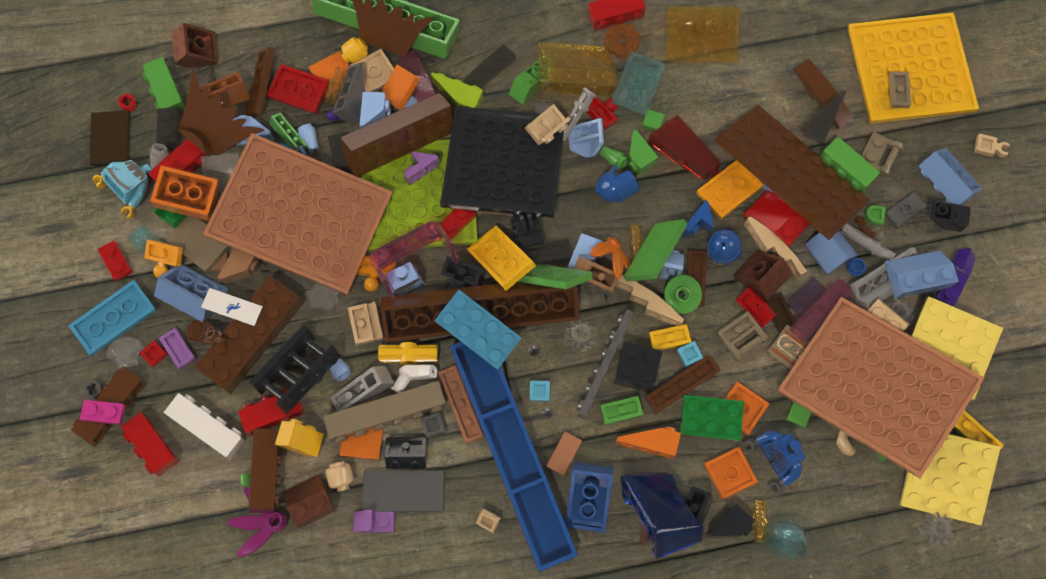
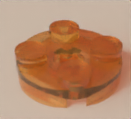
(624, 31)

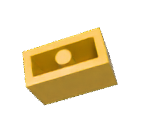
(299, 438)

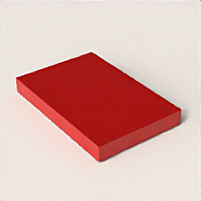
(298, 89)

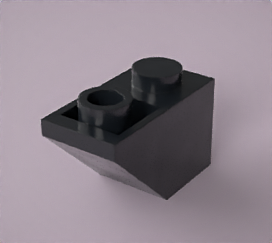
(950, 216)

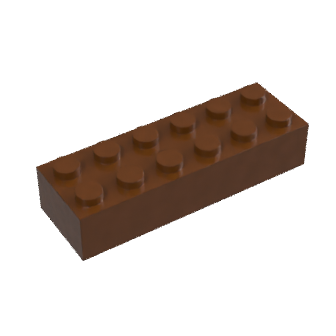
(397, 135)
(246, 343)

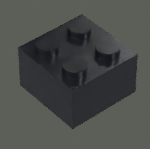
(638, 367)

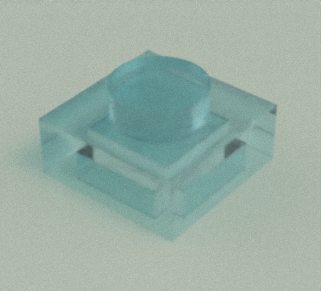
(140, 237)

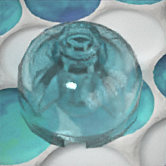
(787, 539)

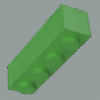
(286, 131)

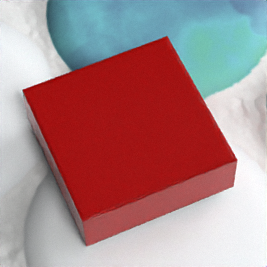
(153, 354)

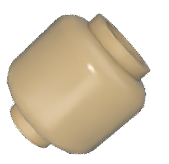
(339, 475)

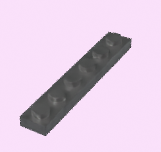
(607, 356)

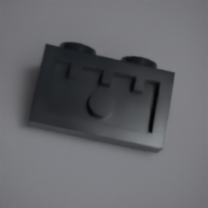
(405, 452)

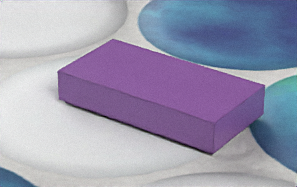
(177, 348)

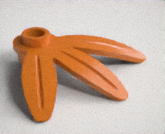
(612, 246)

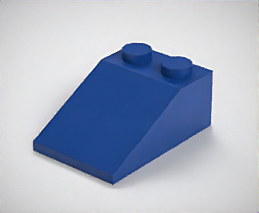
(589, 497)

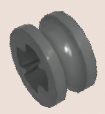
(88, 386)

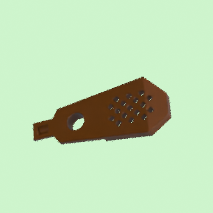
(204, 333)

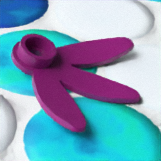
(266, 523)

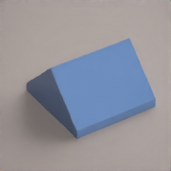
(830, 253)

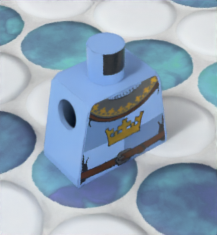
(404, 279)

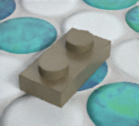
(899, 90)

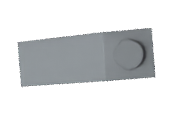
(362, 388)

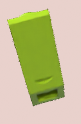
(458, 92)

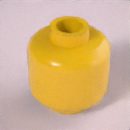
(354, 50)

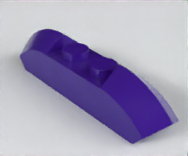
(963, 264)

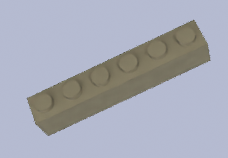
(384, 411)

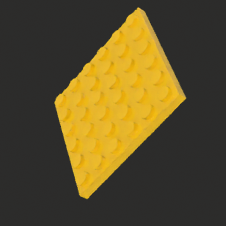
(925, 48)

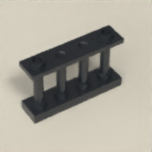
(284, 358)

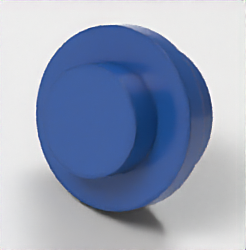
(856, 267)

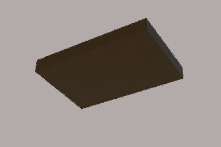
(109, 137)

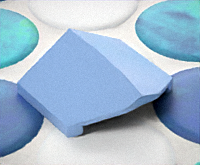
(587, 138)

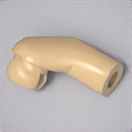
(844, 444)

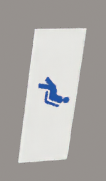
(231, 306)

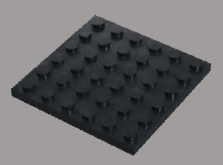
(499, 164)

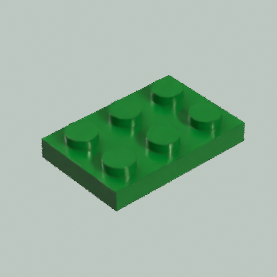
(712, 417)

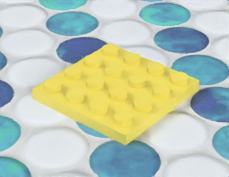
(957, 335)
(955, 480)

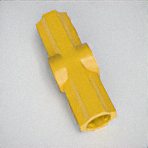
(408, 353)

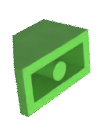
(640, 155)

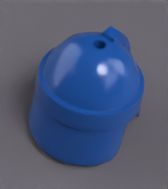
(616, 188)
(726, 254)

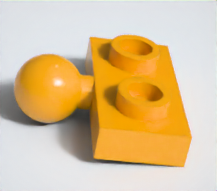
(163, 254)
(371, 283)

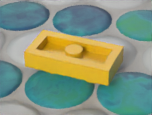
(670, 337)

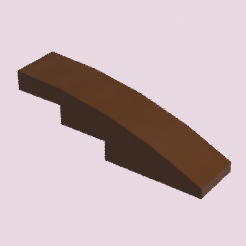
(821, 90)

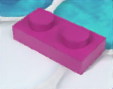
(102, 412)

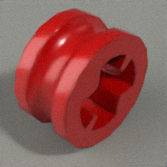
(125, 97)

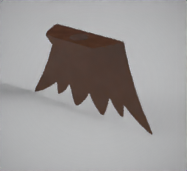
(387, 29)
(208, 124)

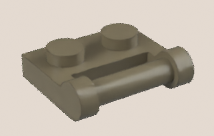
(874, 150)
(738, 331)

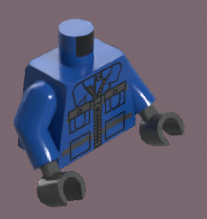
(783, 454)

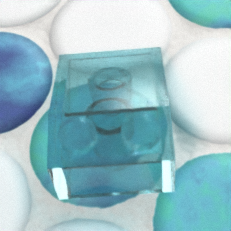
(639, 83)

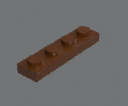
(260, 82)
(682, 384)

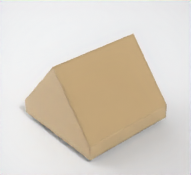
(488, 520)

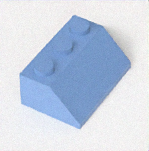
(950, 177)
(920, 274)
(186, 290)

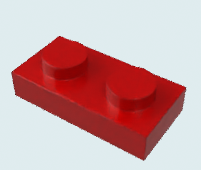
(457, 221)
(115, 261)
(756, 306)

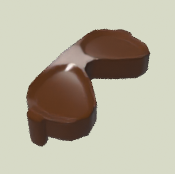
(862, 223)

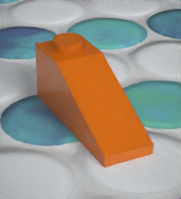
(656, 441)

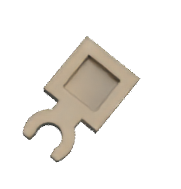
(988, 146)

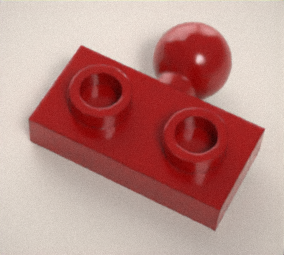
(602, 110)

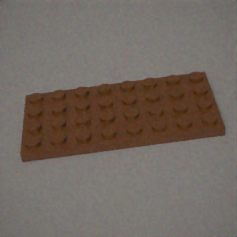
(792, 171)

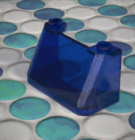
(662, 511)

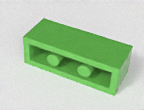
(162, 85)
(849, 165)

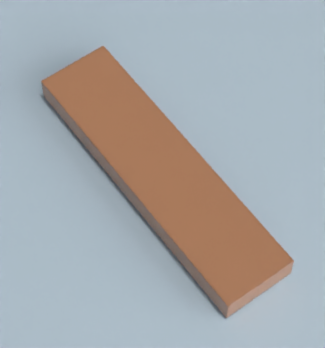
(460, 405)

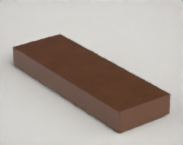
(697, 269)

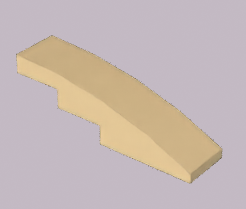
(770, 243)
(654, 304)

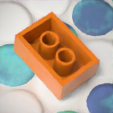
(185, 193)

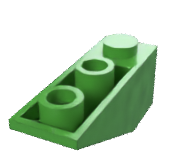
(526, 84)

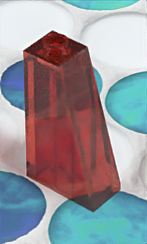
(685, 148)

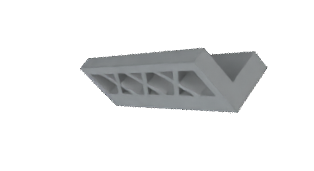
(879, 290)

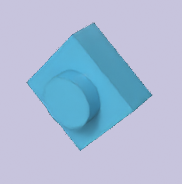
(689, 354)
(539, 391)

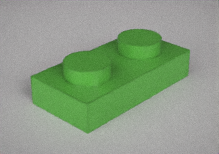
(621, 410)

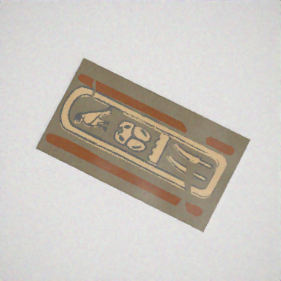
(788, 347)

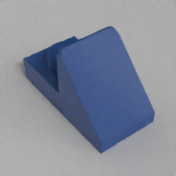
(701, 218)

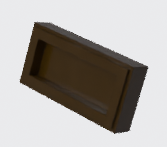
(784, 315)

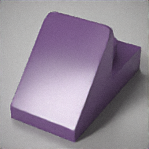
(424, 164)
(373, 522)

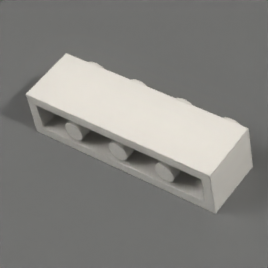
(204, 426)

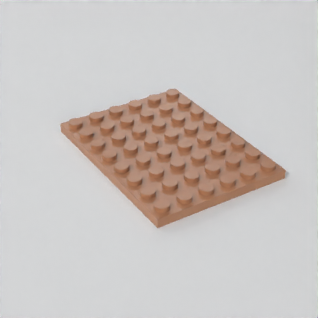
(298, 214)
(881, 386)

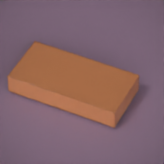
(564, 454)

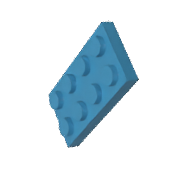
(112, 318)
(478, 329)

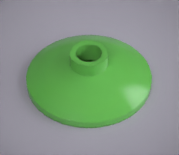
(691, 290)

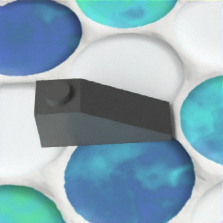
(350, 95)

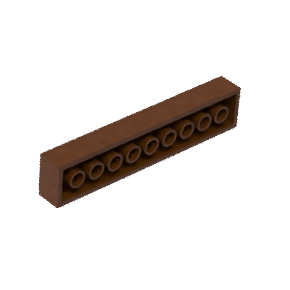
(519, 306)

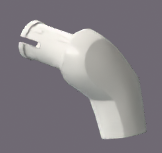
(413, 372)

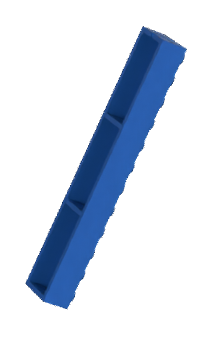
(515, 459)

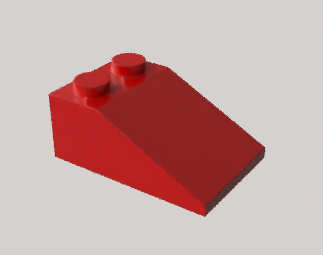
(778, 217)

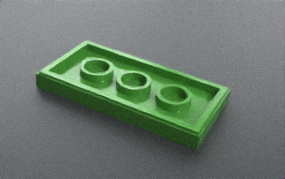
(655, 250)
(556, 276)

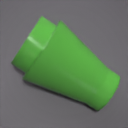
(614, 157)

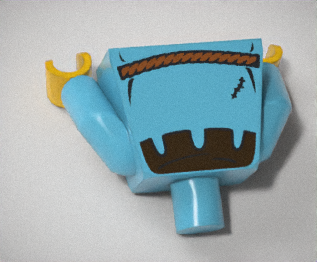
(126, 181)

